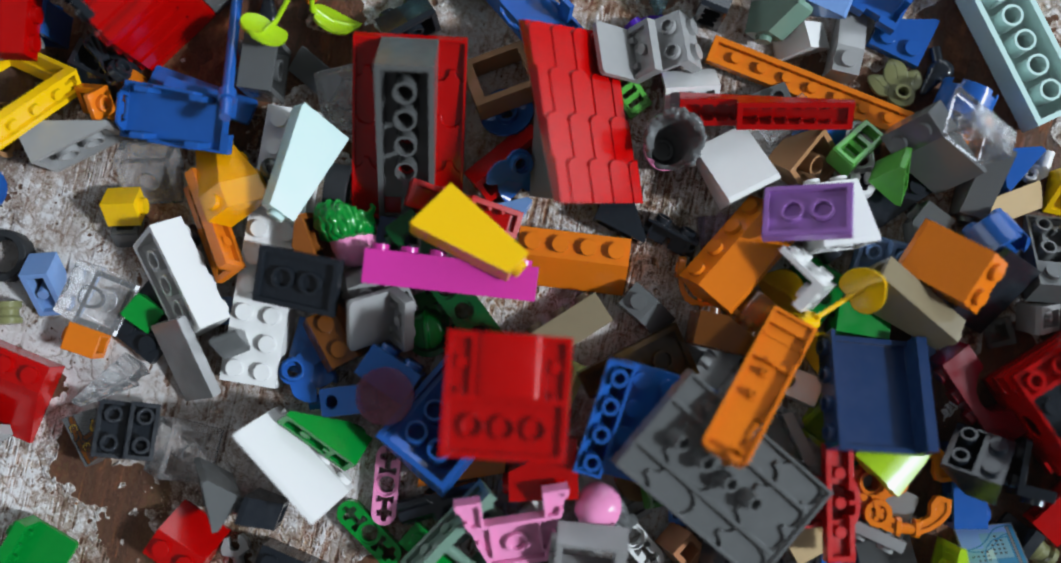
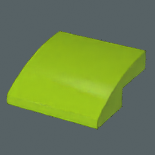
(892, 471)

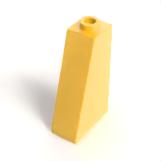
(469, 234)

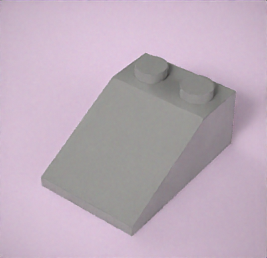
(68, 142)

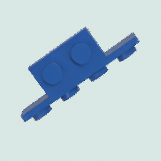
(163, 76)

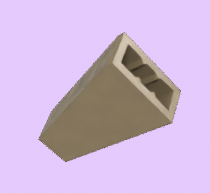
(916, 308)

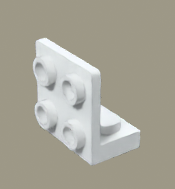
(809, 295)

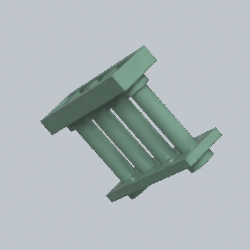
(450, 529)

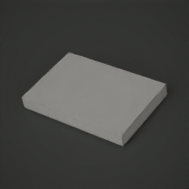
(186, 358)

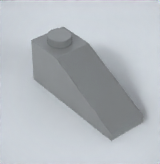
(846, 49)

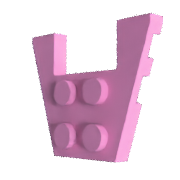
(517, 536)

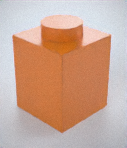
(84, 341)

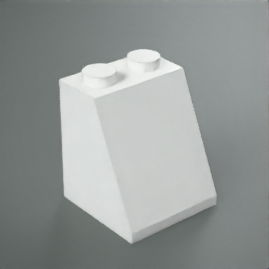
(734, 166)
(865, 227)

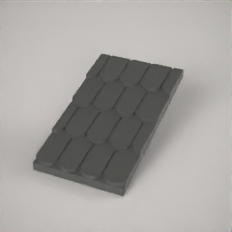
(739, 511)

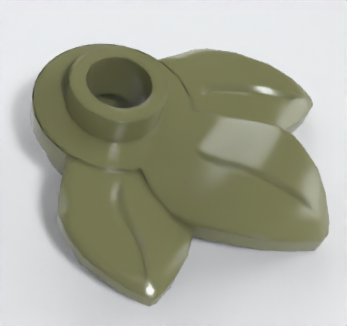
(895, 80)

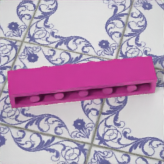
(442, 274)

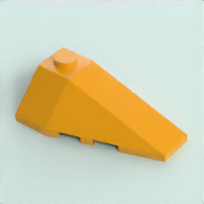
(228, 186)

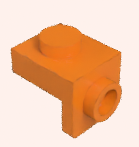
(95, 100)

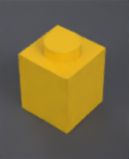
(124, 206)

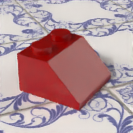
(185, 537)

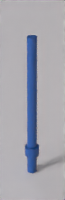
(227, 92)

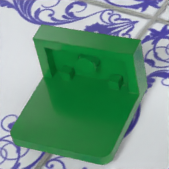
(36, 542)

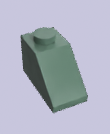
(775, 19)

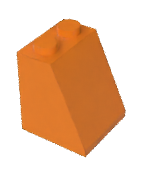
(953, 265)

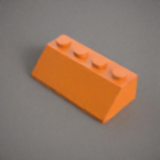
(577, 259)
(733, 259)

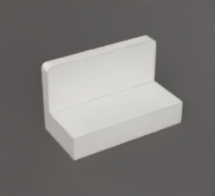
(684, 81)

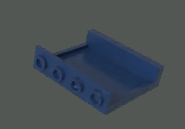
(876, 395)

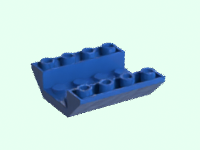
(621, 404)

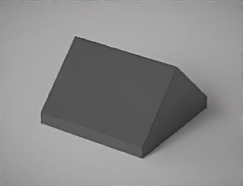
(217, 491)

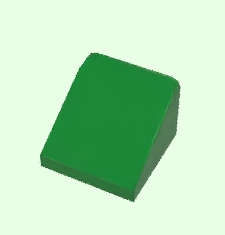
(142, 312)

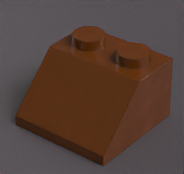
(330, 339)

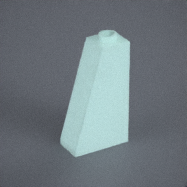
(301, 162)

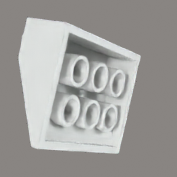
(293, 466)

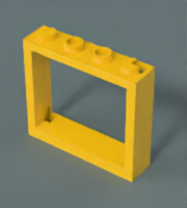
(40, 101)

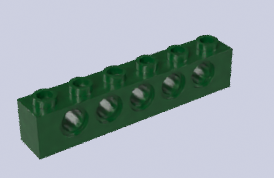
(396, 234)

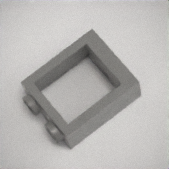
(589, 537)

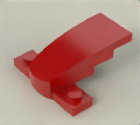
(842, 508)

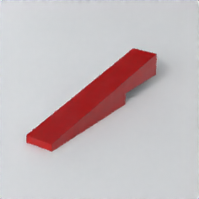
(769, 112)

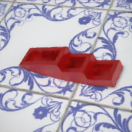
(422, 193)

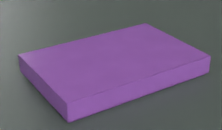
(808, 212)

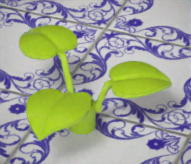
(273, 35)

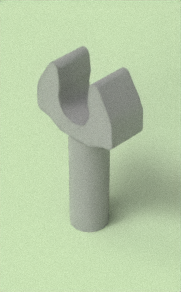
(236, 554)

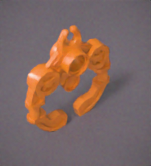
(879, 513)

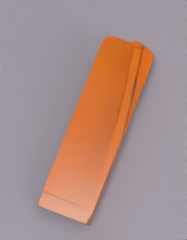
(758, 388)

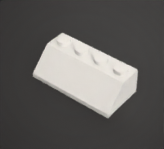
(180, 275)

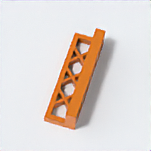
(217, 239)

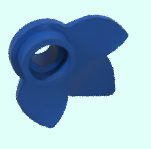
(511, 178)
(309, 377)

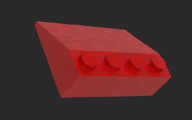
(25, 389)

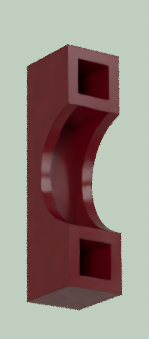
(958, 371)

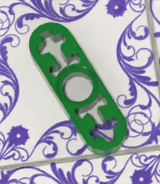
(349, 524)

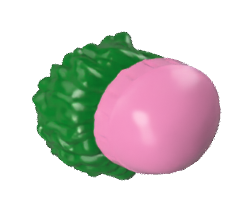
(346, 229)

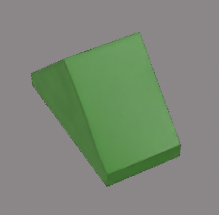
(891, 175)

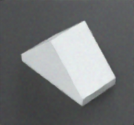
(804, 40)

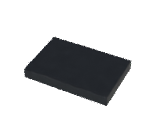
(1016, 279)
(298, 280)

